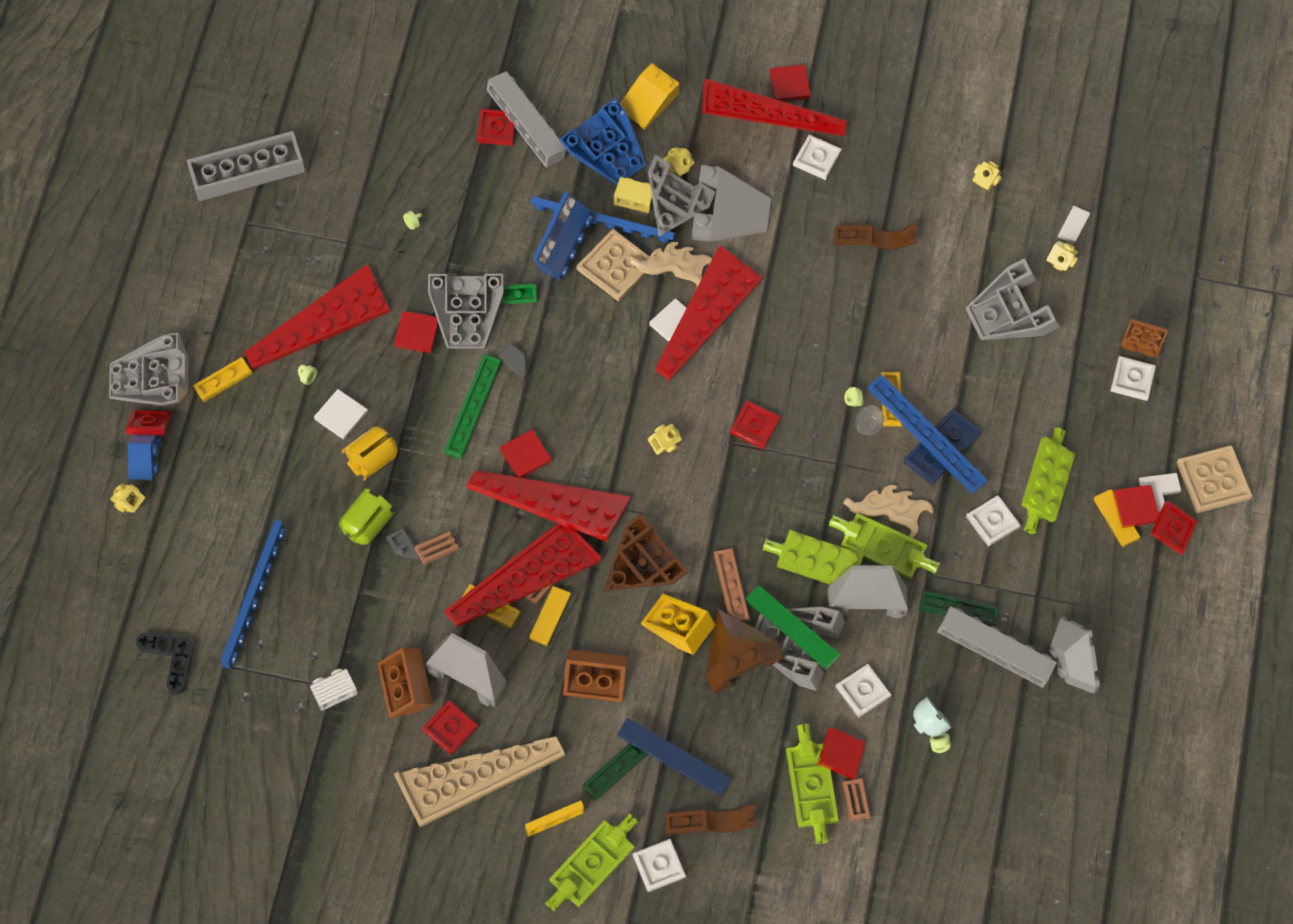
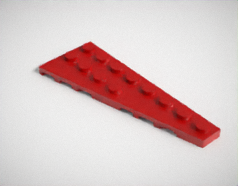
(749, 106)
(715, 299)
(340, 309)
(574, 507)
(544, 562)

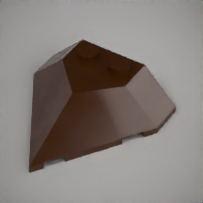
(642, 559)
(737, 650)

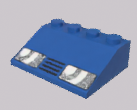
(562, 237)

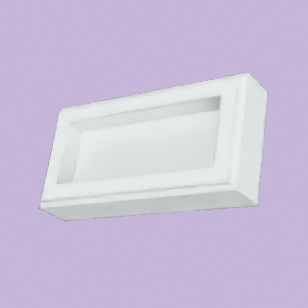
(1073, 225)

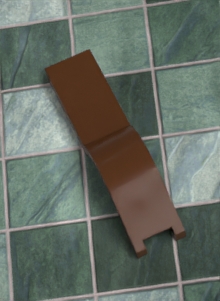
(872, 236)
(710, 821)

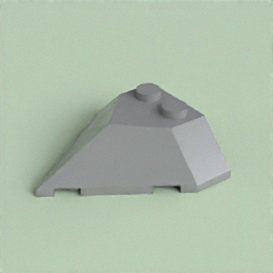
(675, 198)
(1075, 655)

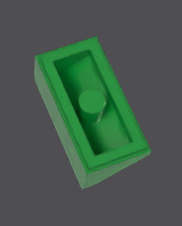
(519, 293)

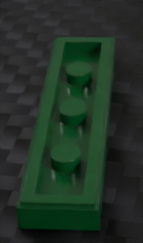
(940, 604)
(613, 771)

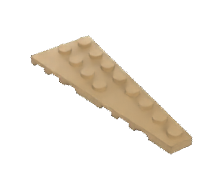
(453, 784)

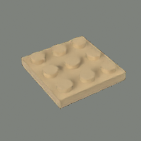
(611, 265)
(1214, 479)

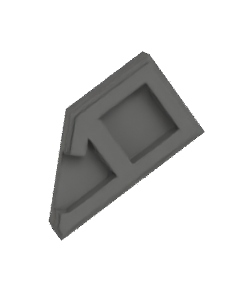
(514, 360)
(402, 544)

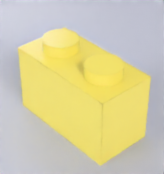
(633, 195)

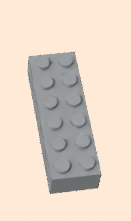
(245, 166)

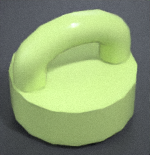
(412, 220)
(307, 374)
(854, 397)
(940, 743)

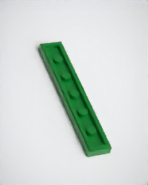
(472, 406)
(792, 627)

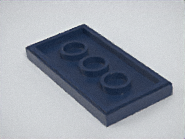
(957, 431)

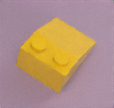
(649, 96)
(679, 623)

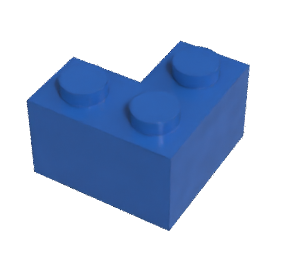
(142, 455)

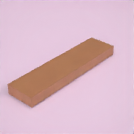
(731, 584)

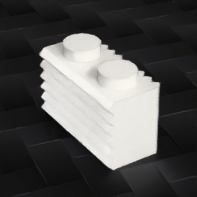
(333, 689)

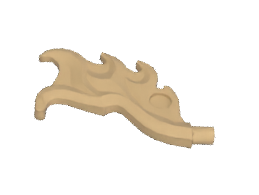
(674, 260)
(894, 505)

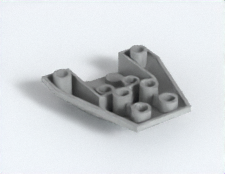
(465, 307)
(151, 373)

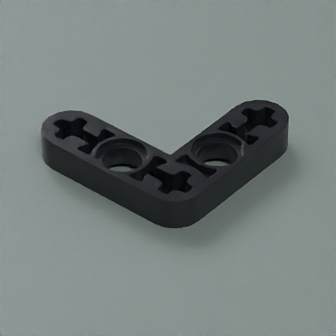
(174, 651)

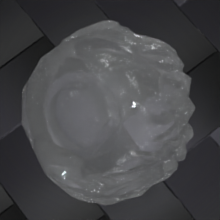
(869, 420)

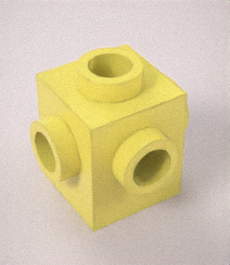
(680, 161)
(987, 182)
(1063, 256)
(665, 439)
(127, 498)

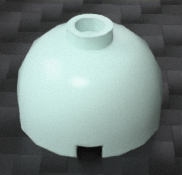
(930, 719)

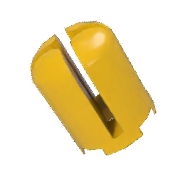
(370, 452)

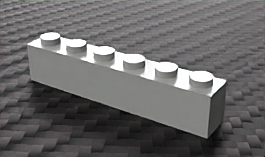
(526, 119)
(997, 647)

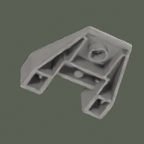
(737, 208)
(1002, 310)
(869, 589)
(797, 662)
(469, 666)

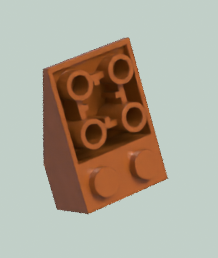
(1143, 338)

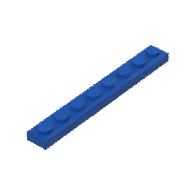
(611, 222)
(927, 435)
(251, 599)

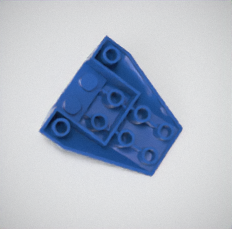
(606, 143)

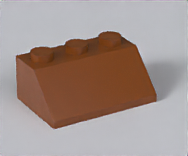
(595, 675)
(404, 682)

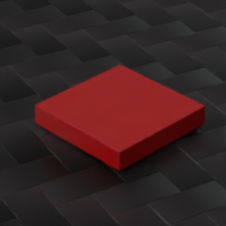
(789, 83)
(495, 128)
(416, 332)
(148, 422)
(755, 425)
(525, 454)
(1136, 506)
(1174, 527)
(450, 727)
(841, 753)

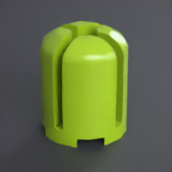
(365, 518)

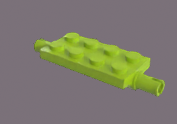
(1047, 480)
(884, 545)
(813, 557)
(811, 786)
(591, 863)

